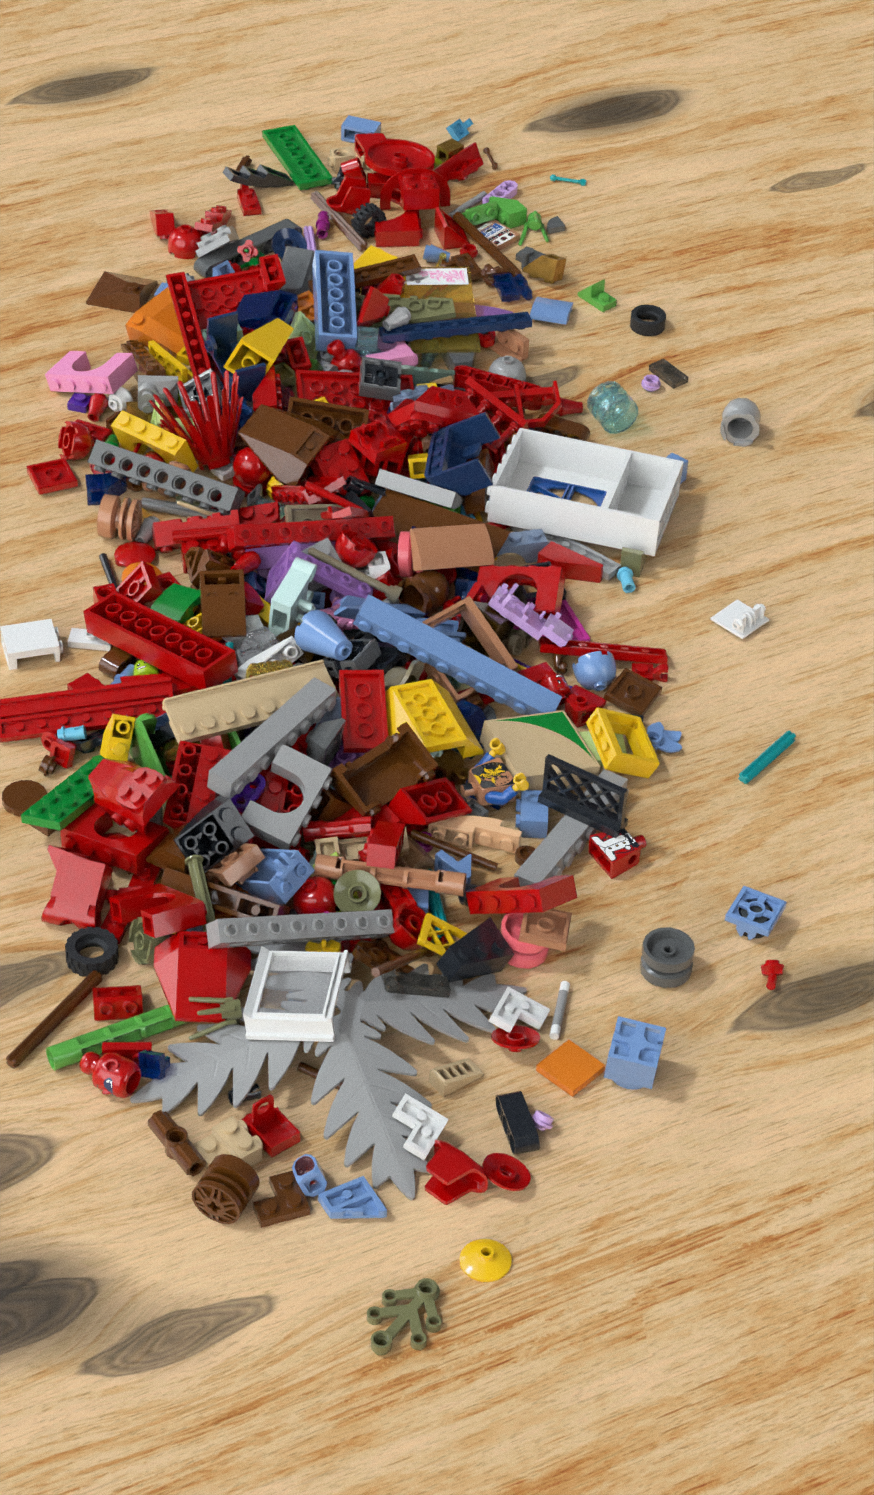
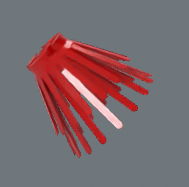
(214, 435)

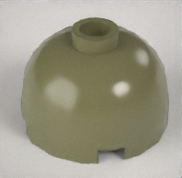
(143, 943)

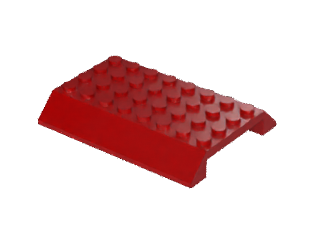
(222, 294)

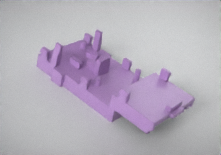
(529, 620)

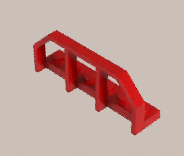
(527, 398)

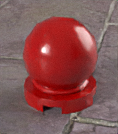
(249, 471)

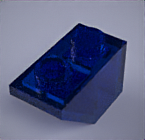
(100, 484)

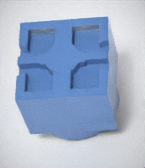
(634, 1053)

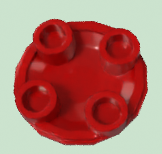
(134, 552)

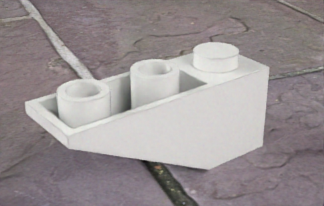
(285, 649)

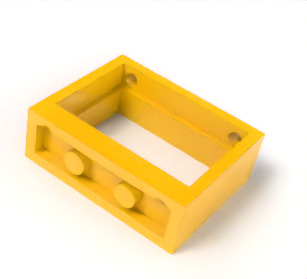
(604, 725)

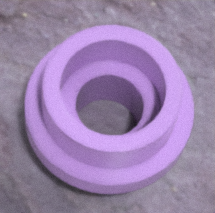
(651, 383)
(542, 1120)

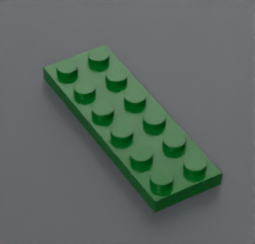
(297, 157)
(65, 801)

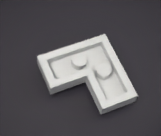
(518, 1006)
(425, 1124)

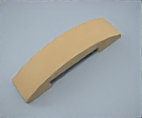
(347, 847)

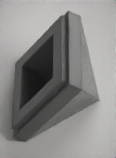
(256, 493)

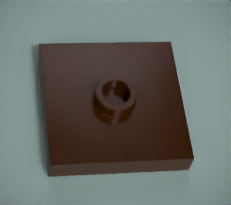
(632, 692)

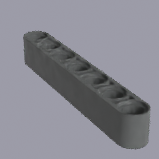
(261, 239)

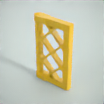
(446, 929)

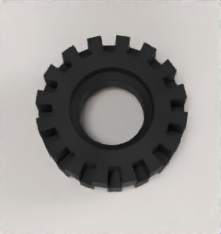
(363, 215)

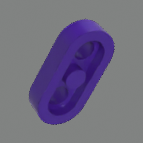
(249, 793)

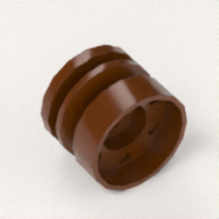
(225, 1189)

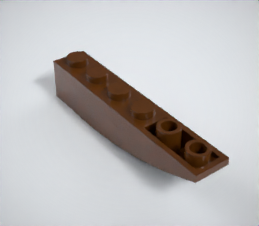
(144, 360)
(226, 898)

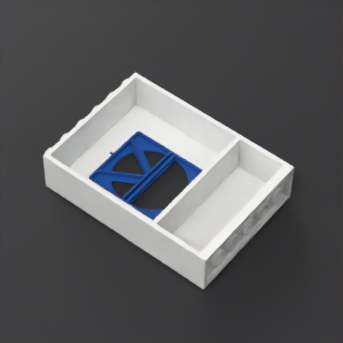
(630, 489)

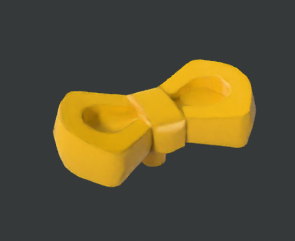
(330, 946)

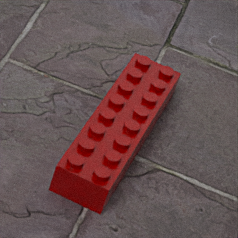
(160, 641)

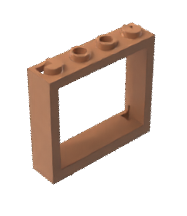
(484, 634)

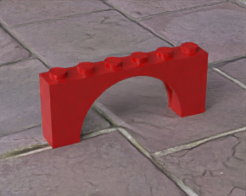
(396, 232)

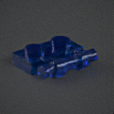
(511, 287)

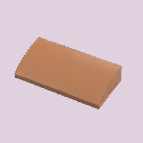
(451, 547)

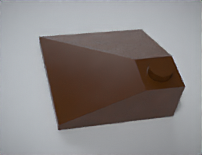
(121, 292)

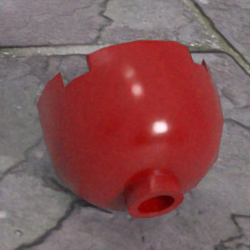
(184, 241)
(75, 441)
(354, 550)
(315, 896)
(407, 927)

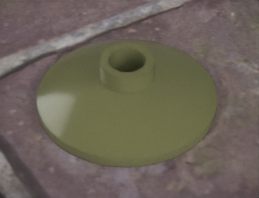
(357, 881)

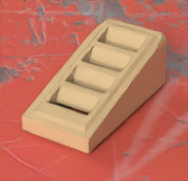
(448, 1086)

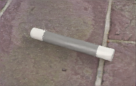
(559, 1010)

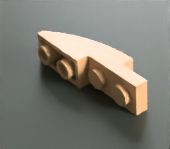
(485, 831)

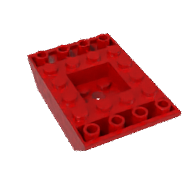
(192, 773)

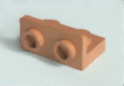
(511, 344)

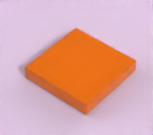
(570, 1068)

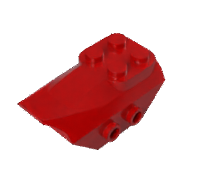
(431, 411)
(130, 792)

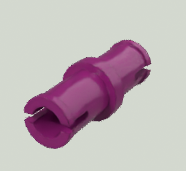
(322, 224)

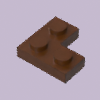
(285, 1205)

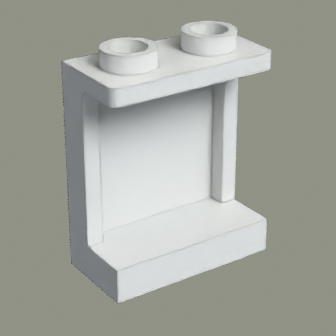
(30, 640)

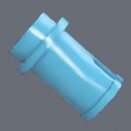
(625, 576)
(72, 733)

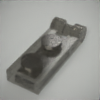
(416, 984)

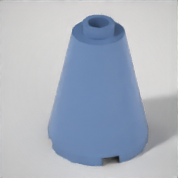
(322, 636)

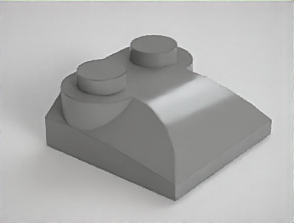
(154, 385)

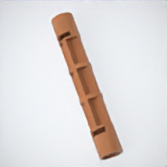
(439, 881)

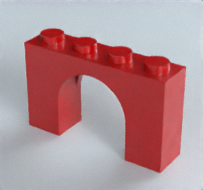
(546, 580)
(127, 853)
(507, 896)
(161, 909)

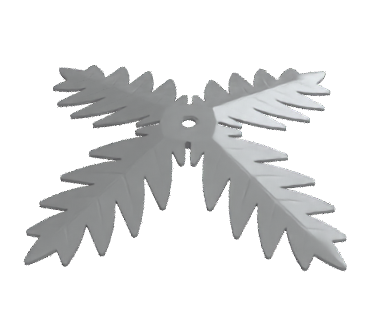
(350, 1059)

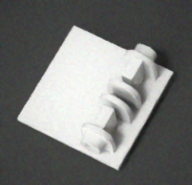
(740, 618)

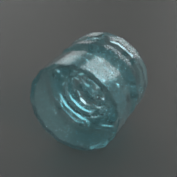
(612, 407)

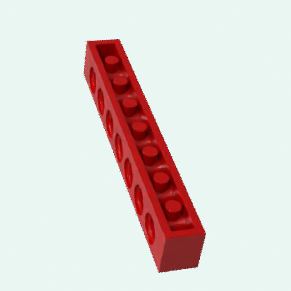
(278, 534)

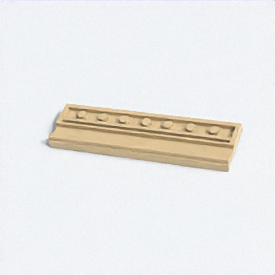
(239, 702)

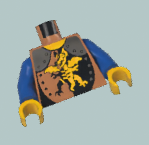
(492, 781)

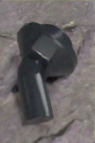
(338, 180)

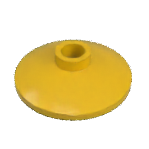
(483, 1267)

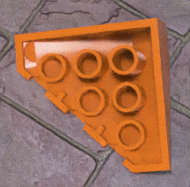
(158, 323)

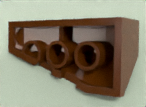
(477, 500)

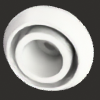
(118, 400)

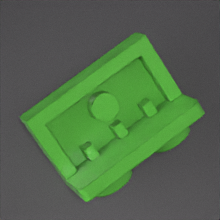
(482, 213)

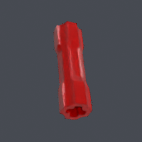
(353, 827)

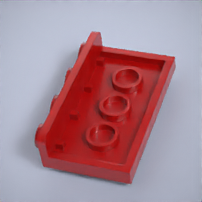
(300, 496)

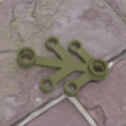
(405, 1314)

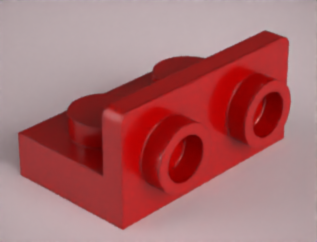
(117, 1002)

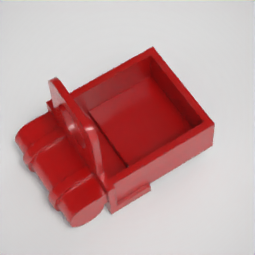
(271, 1127)

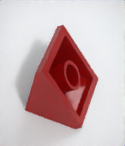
(448, 231)

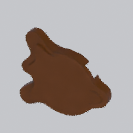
(377, 953)

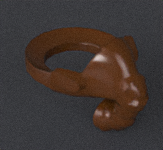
(488, 272)

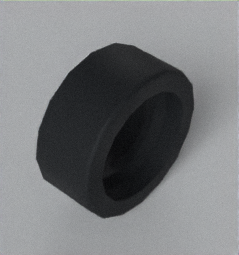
(648, 328)

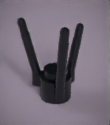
(357, 486)

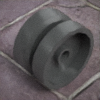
(667, 957)

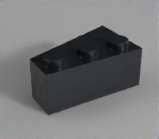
(476, 953)

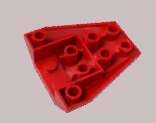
(193, 970)

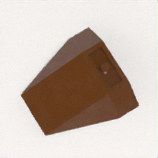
(285, 441)

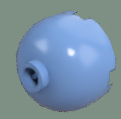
(595, 670)

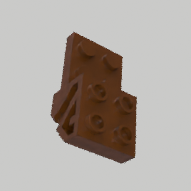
(199, 560)

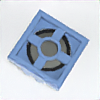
(755, 913)

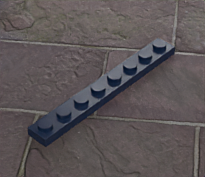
(453, 327)

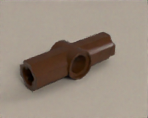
(176, 1143)

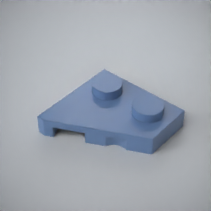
(352, 1200)

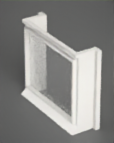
(294, 995)

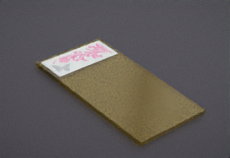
(445, 283)

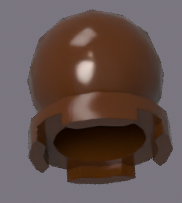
(425, 591)

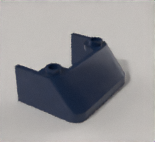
(221, 343)
(452, 447)

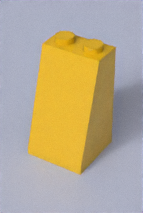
(260, 346)

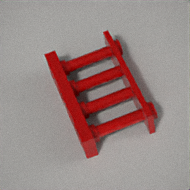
(501, 412)

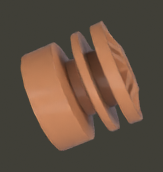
(118, 518)

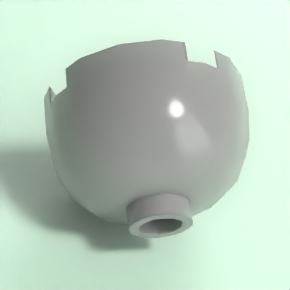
(508, 367)

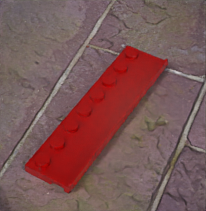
(91, 706)

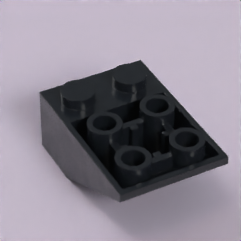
(214, 832)

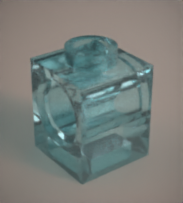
(366, 340)

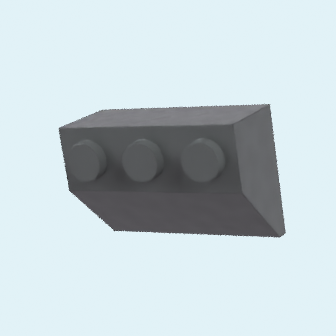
(297, 269)

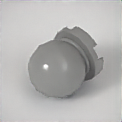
(740, 422)

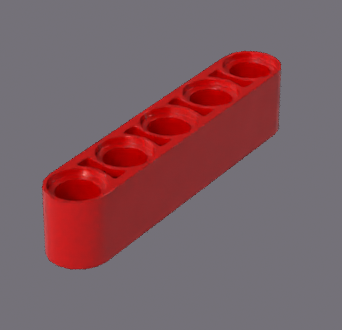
(490, 381)

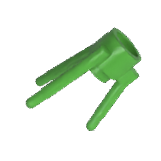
(533, 222)

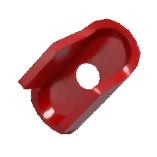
(349, 196)
(453, 1174)

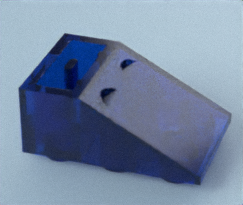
(263, 307)

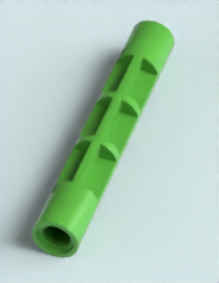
(128, 1030)

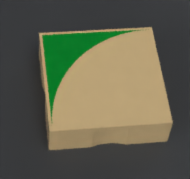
(532, 738)

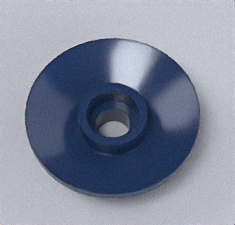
(287, 237)

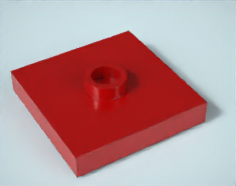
(52, 476)

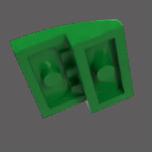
(177, 602)

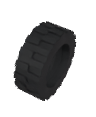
(91, 938)

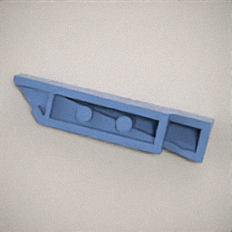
(351, 605)

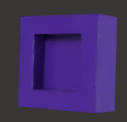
(79, 402)

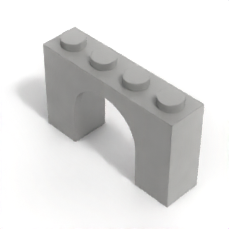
(284, 828)

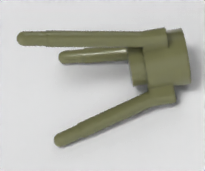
(229, 1009)

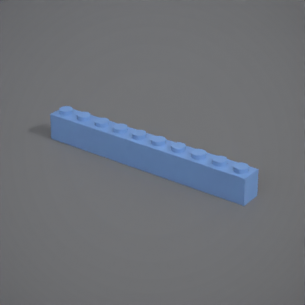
(454, 658)

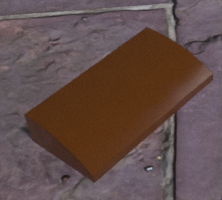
(336, 416)

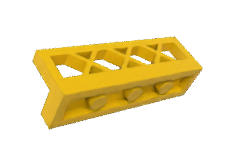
(171, 364)

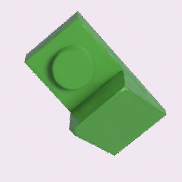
(597, 297)

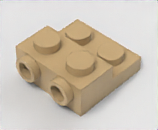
(233, 1139)

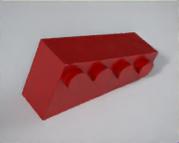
(163, 530)

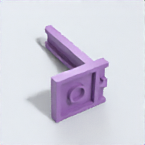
(324, 575)

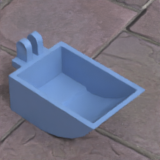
(278, 875)

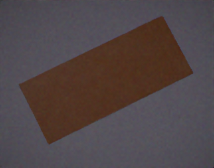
(415, 512)

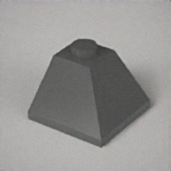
(325, 740)

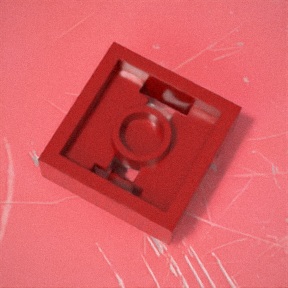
(380, 445)
(134, 587)

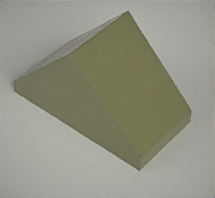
(633, 559)

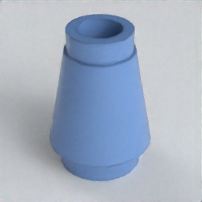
(432, 253)

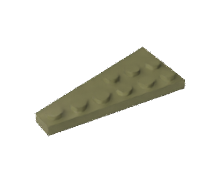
(421, 309)

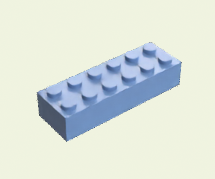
(334, 299)

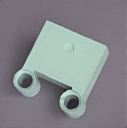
(292, 597)

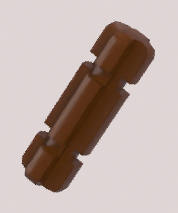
(246, 161)

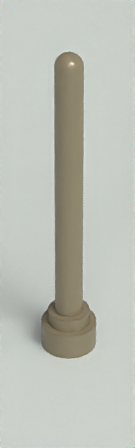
(391, 592)

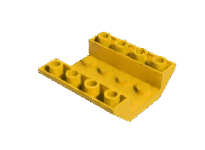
(431, 716)

